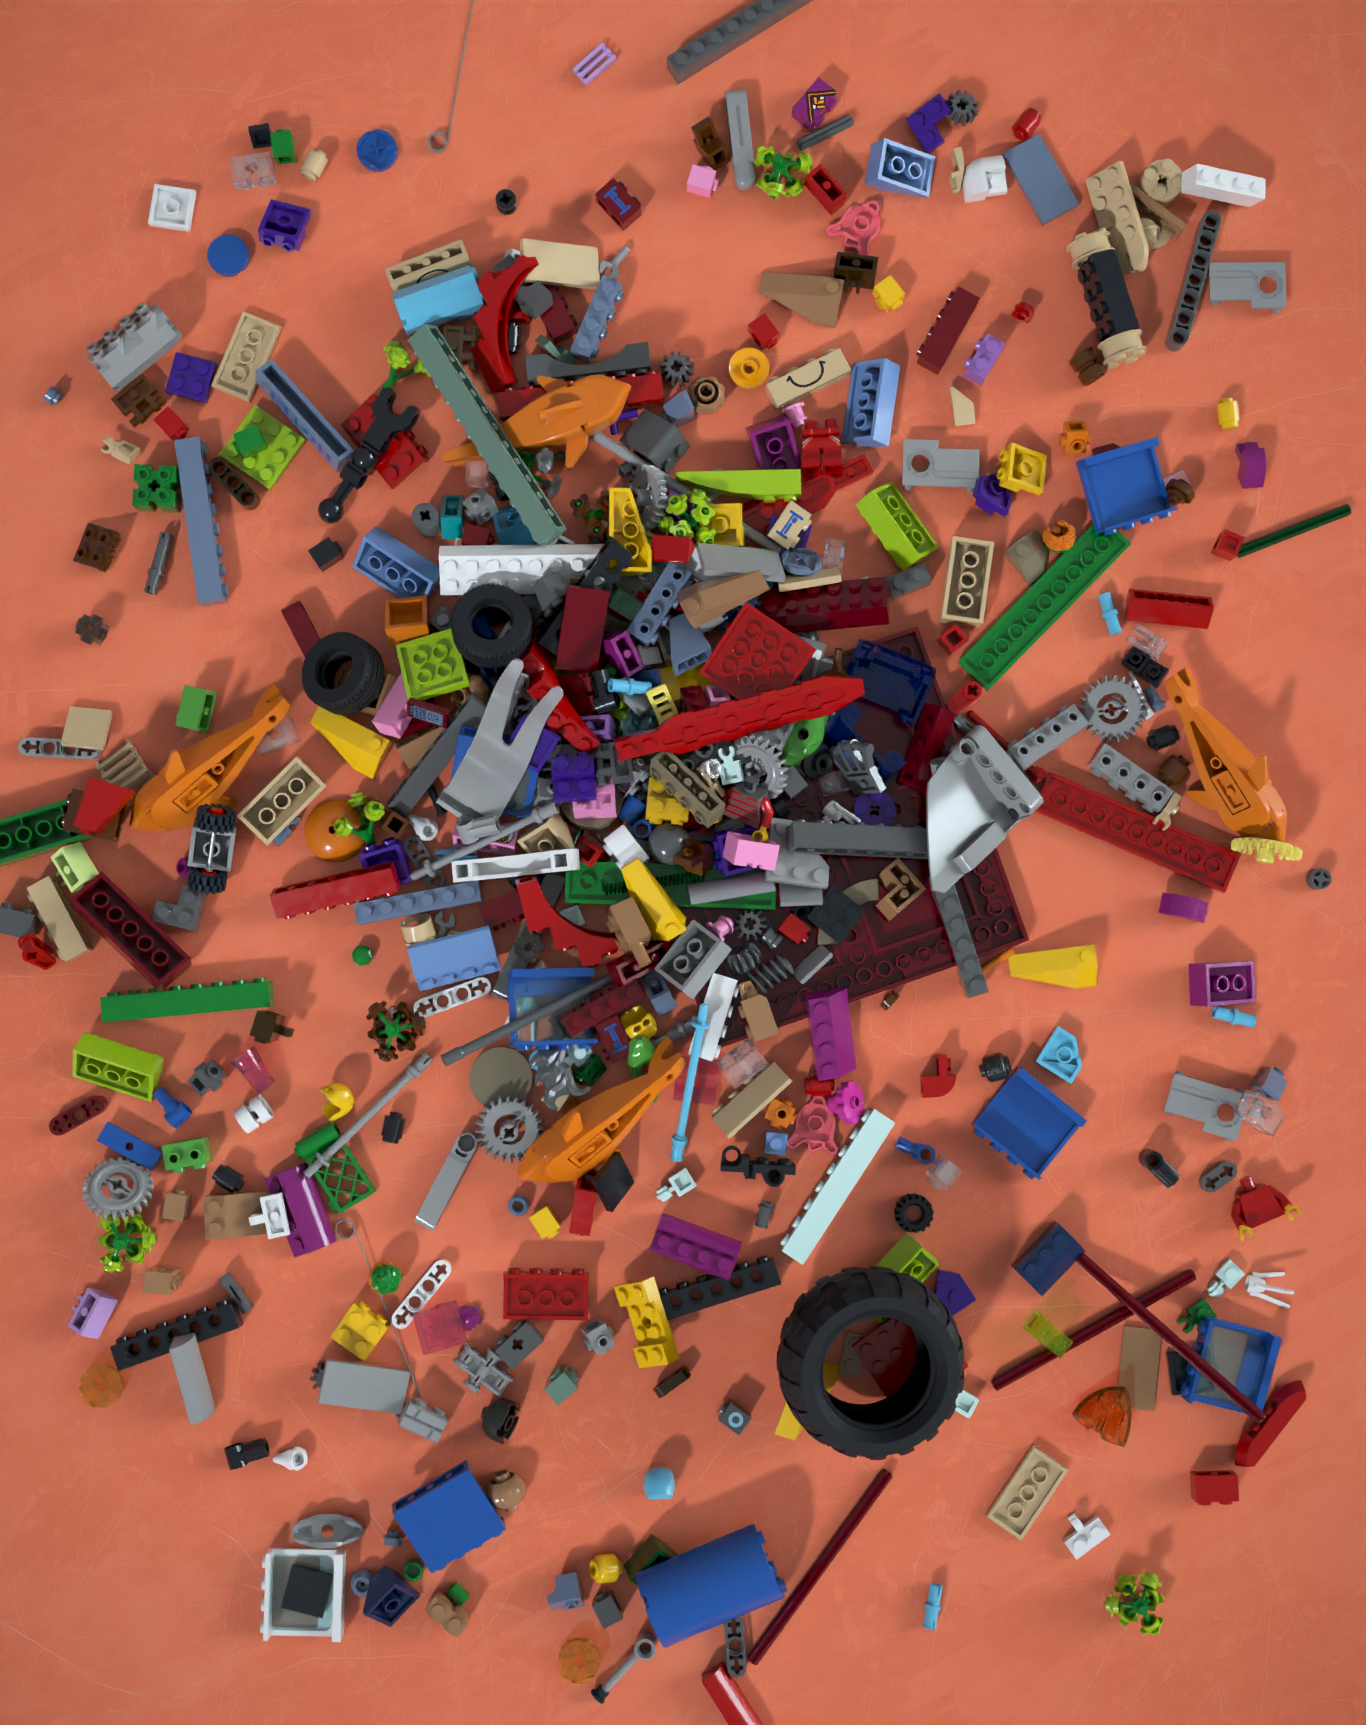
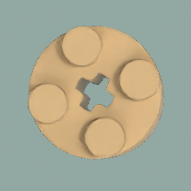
(1161, 181)

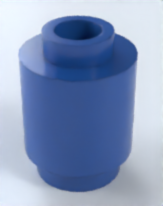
(632, 809)

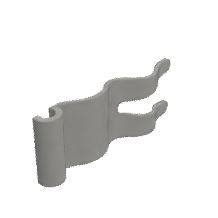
(490, 765)

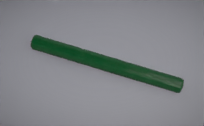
(1294, 530)

